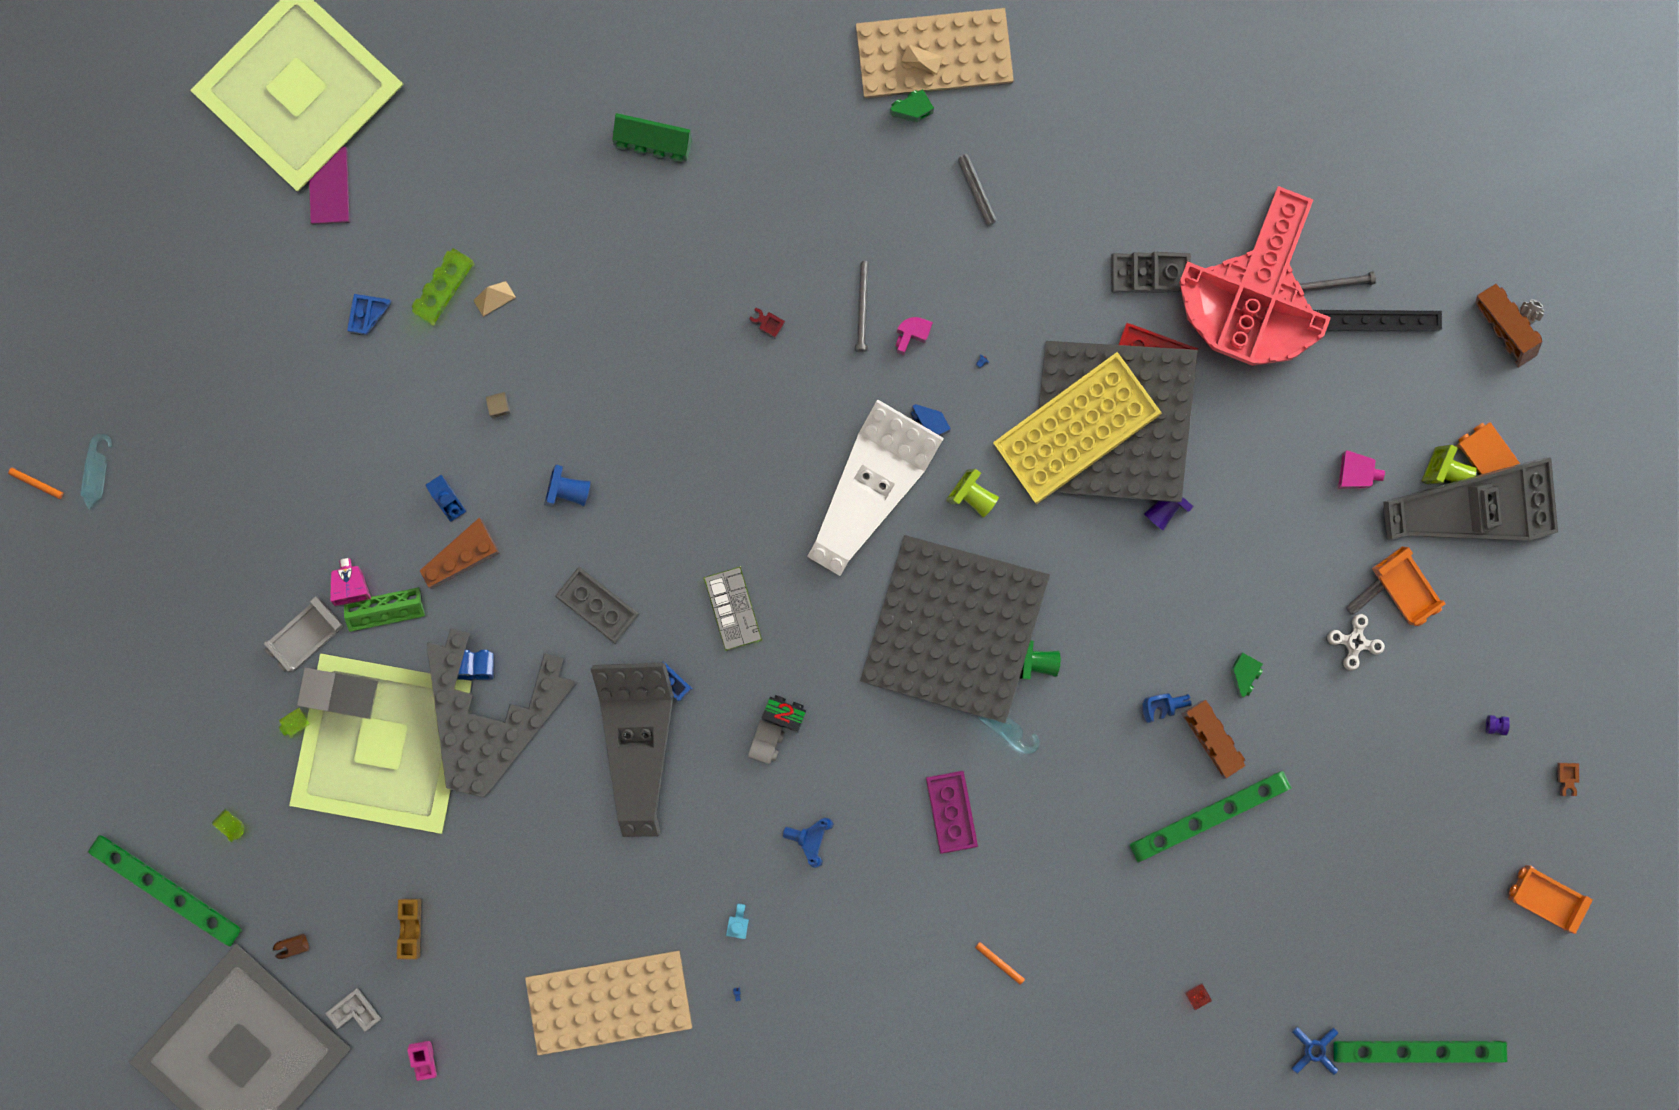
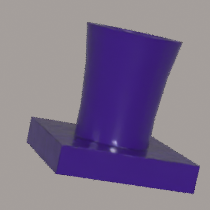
(1163, 511)

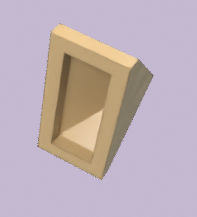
(922, 59)
(494, 297)

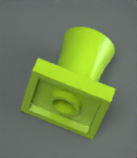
(1444, 467)
(972, 493)

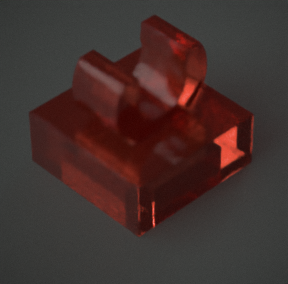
(1198, 996)

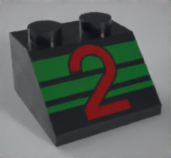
(784, 714)

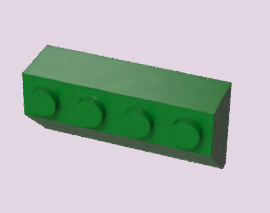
(651, 137)

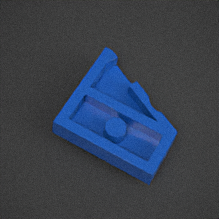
(366, 313)

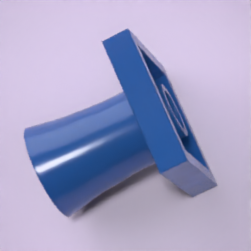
(565, 488)

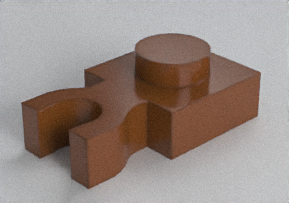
(1568, 774)

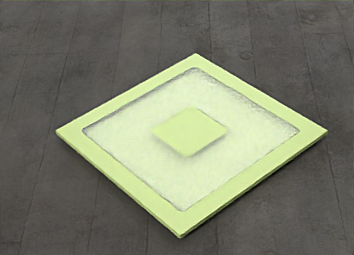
(297, 88)
(381, 765)

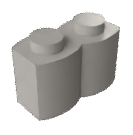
(765, 742)

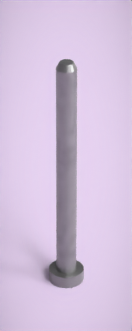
(1371, 278)
(861, 347)

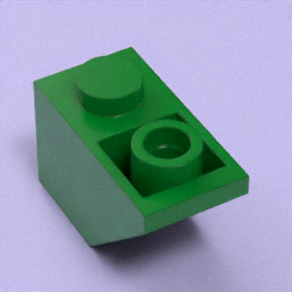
(913, 108)
(1244, 672)

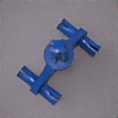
(810, 839)

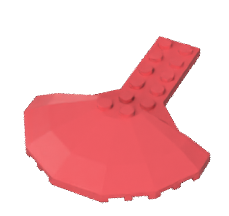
(1252, 301)

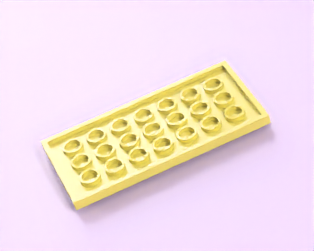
(1077, 428)

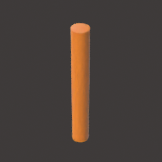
(35, 483)
(1000, 963)

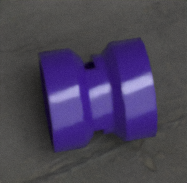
(1497, 725)

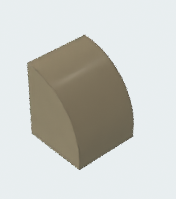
(497, 405)

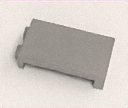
(303, 635)

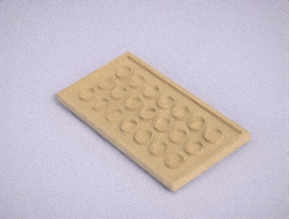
(971, 45)
(608, 1002)

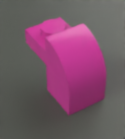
(912, 328)
(422, 1060)

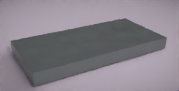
(597, 605)

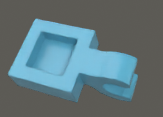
(738, 925)

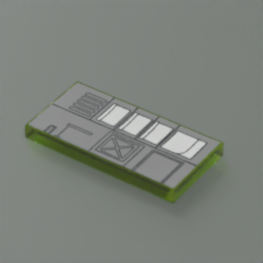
(732, 608)

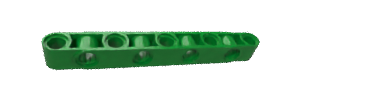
(1210, 816)
(164, 890)
(1420, 1051)

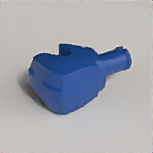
(1165, 704)

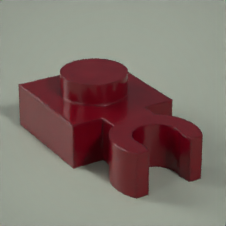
(769, 324)

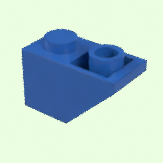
(931, 419)
(445, 498)

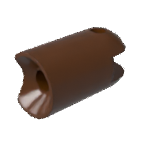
(295, 945)

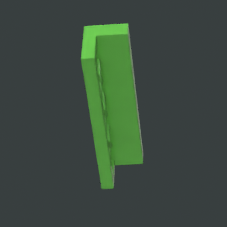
(383, 612)

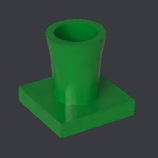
(1040, 662)

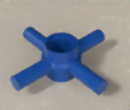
(1321, 1055)

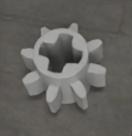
(1532, 310)

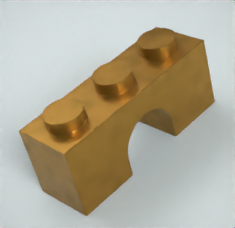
(410, 929)

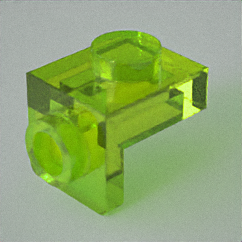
(293, 723)
(229, 825)

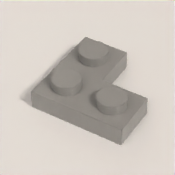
(354, 1006)

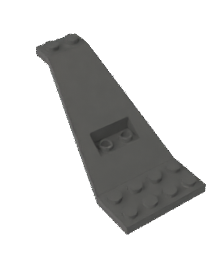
(1493, 505)
(635, 701)

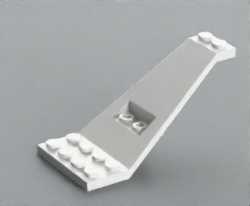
(892, 453)

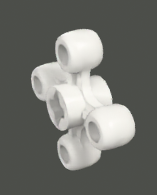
(1353, 650)

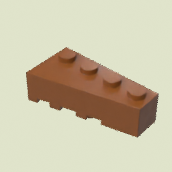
(1509, 324)
(462, 554)
(1214, 739)

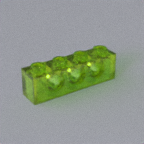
(453, 281)

